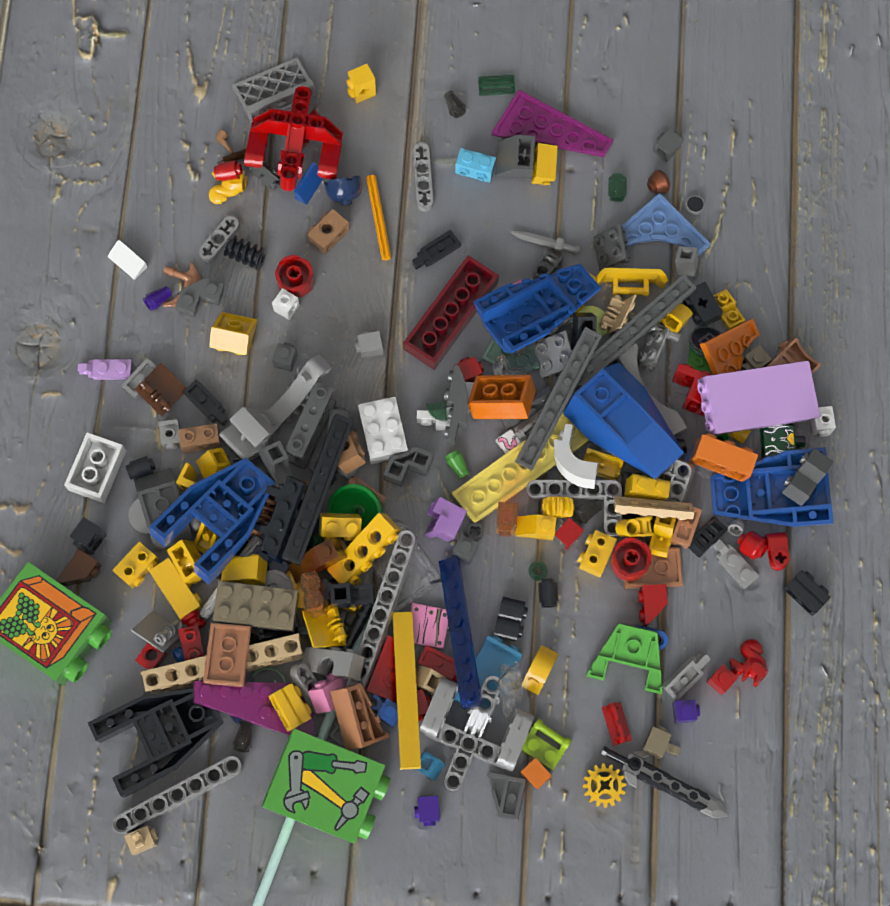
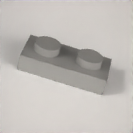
(137, 377)

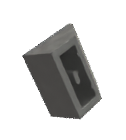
(515, 157)

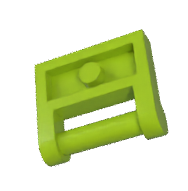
(540, 749)

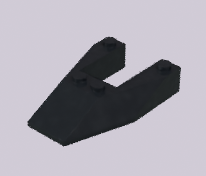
(168, 728)

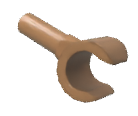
(220, 138)

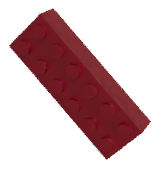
(450, 312)

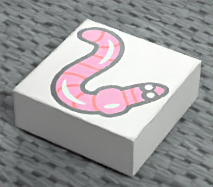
(507, 441)

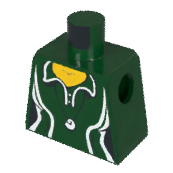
(779, 439)

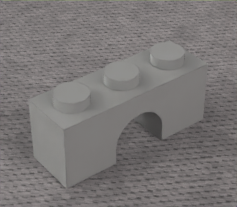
(346, 664)

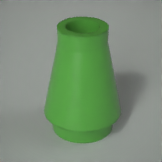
(457, 463)

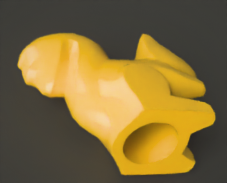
(219, 193)

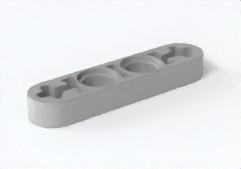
(423, 177)

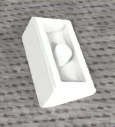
(127, 260)

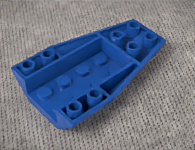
(624, 421)

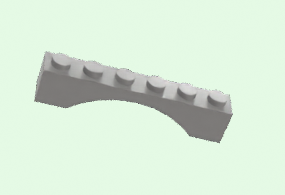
(671, 417)

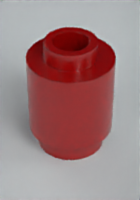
(228, 171)

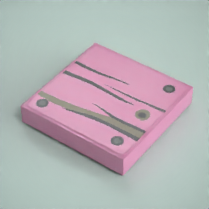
(429, 625)

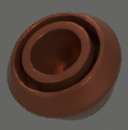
(658, 182)

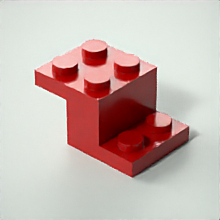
(688, 377)

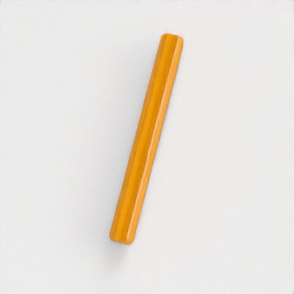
(378, 217)

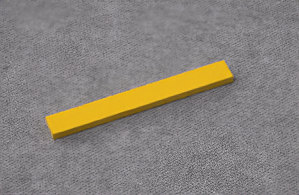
(406, 691)

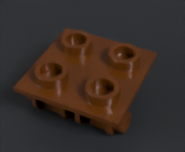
(160, 389)

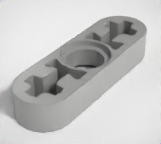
(220, 246)
(302, 678)

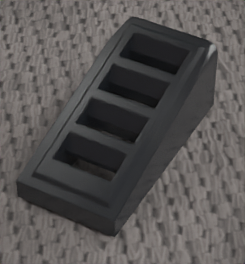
(697, 545)

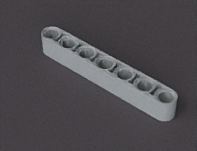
(168, 795)

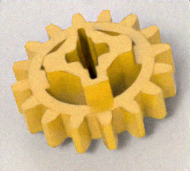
(611, 792)

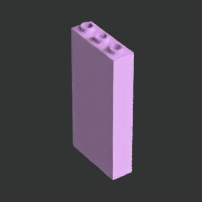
(758, 398)

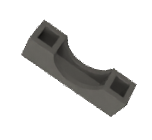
(277, 464)

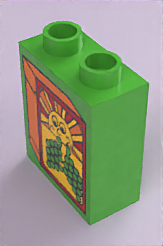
(50, 625)

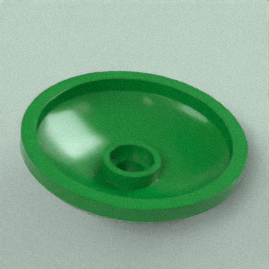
(354, 496)

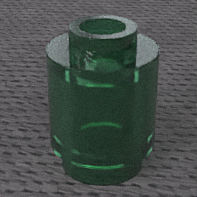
(617, 187)

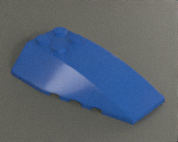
(535, 307)
(762, 497)

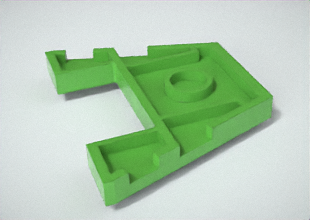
(634, 648)

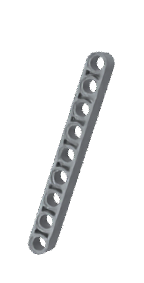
(380, 603)

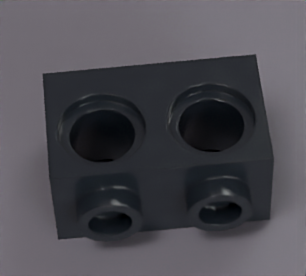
(87, 536)

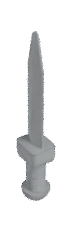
(558, 244)

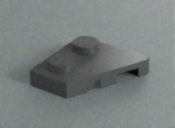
(508, 794)

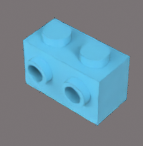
(475, 165)

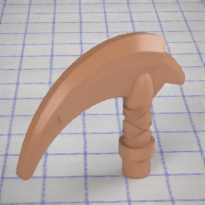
(189, 277)

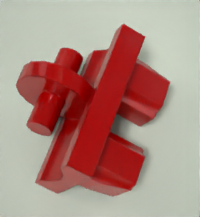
(191, 642)

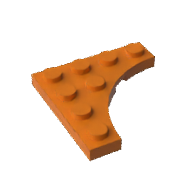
(726, 349)

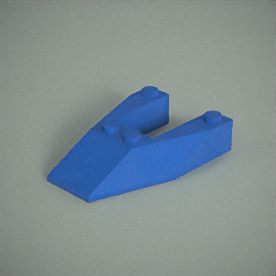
(226, 505)

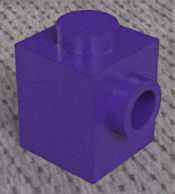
(685, 711)
(427, 810)

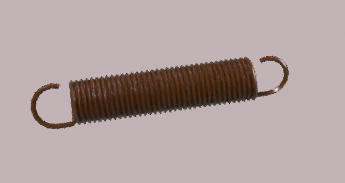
(234, 156)

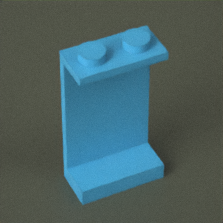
(489, 662)

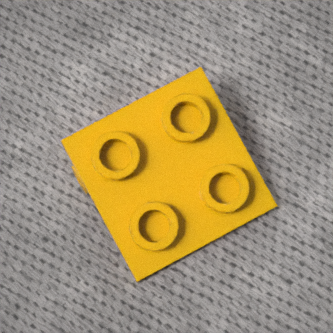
(325, 629)

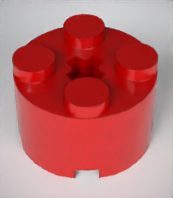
(292, 266)
(635, 549)

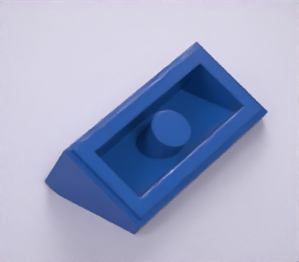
(308, 184)

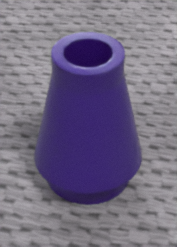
(156, 298)

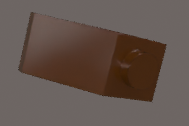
(79, 570)

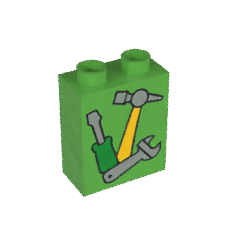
(326, 787)

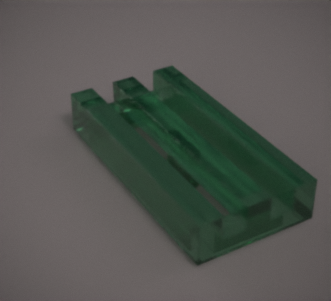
(496, 82)

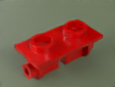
(616, 723)

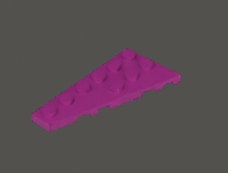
(549, 126)
(248, 703)

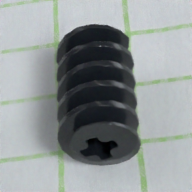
(245, 253)

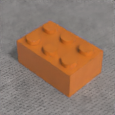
(502, 397)
(723, 457)

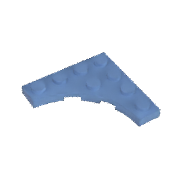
(663, 223)

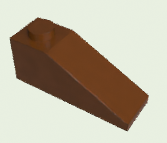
(318, 558)

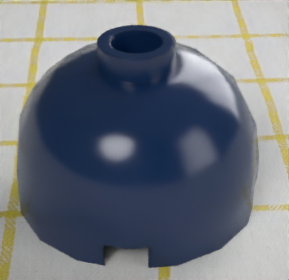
(344, 189)

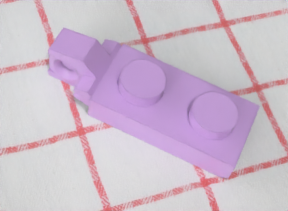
(107, 369)

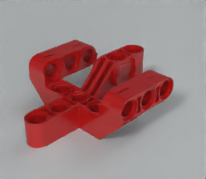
(296, 126)

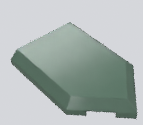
(526, 359)

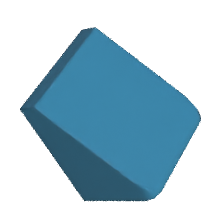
(431, 765)

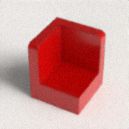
(569, 533)

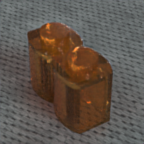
(314, 590)

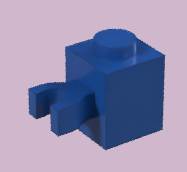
(386, 711)

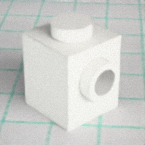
(825, 424)

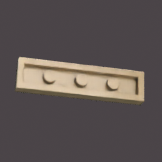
(658, 508)

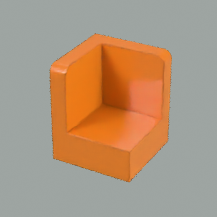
(535, 773)

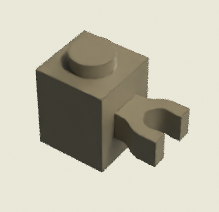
(756, 359)
(657, 743)

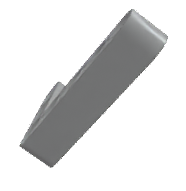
(677, 478)
(583, 494)

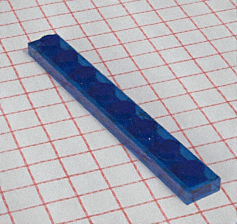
(460, 633)

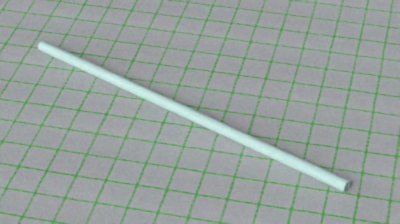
(289, 823)

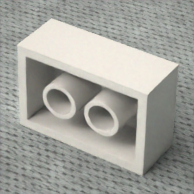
(382, 429)
(95, 467)

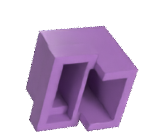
(445, 520)

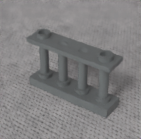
(310, 425)

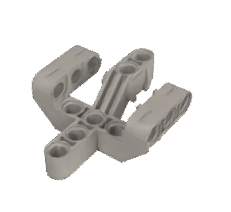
(502, 756)

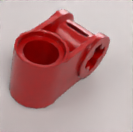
(777, 547)

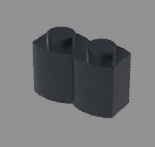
(510, 618)

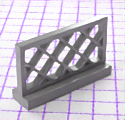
(279, 99)

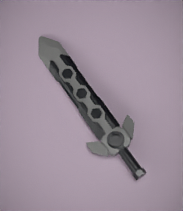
(636, 768)

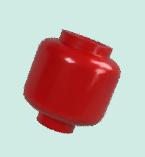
(752, 545)

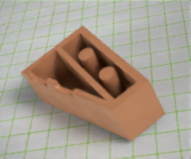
(356, 718)

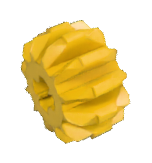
(558, 507)

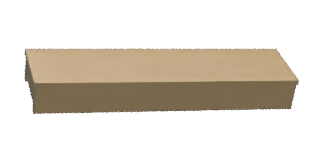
(185, 673)

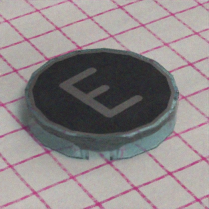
(699, 336)

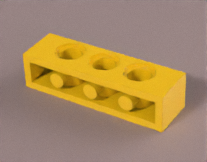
(367, 538)

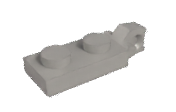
(735, 564)
(686, 676)

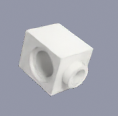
(285, 304)

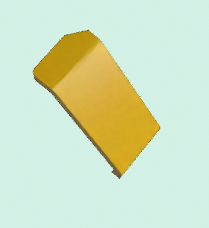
(632, 275)

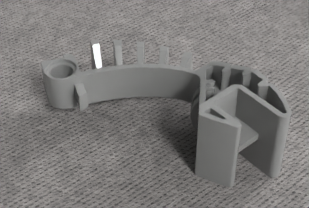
(257, 428)

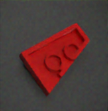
(383, 676)

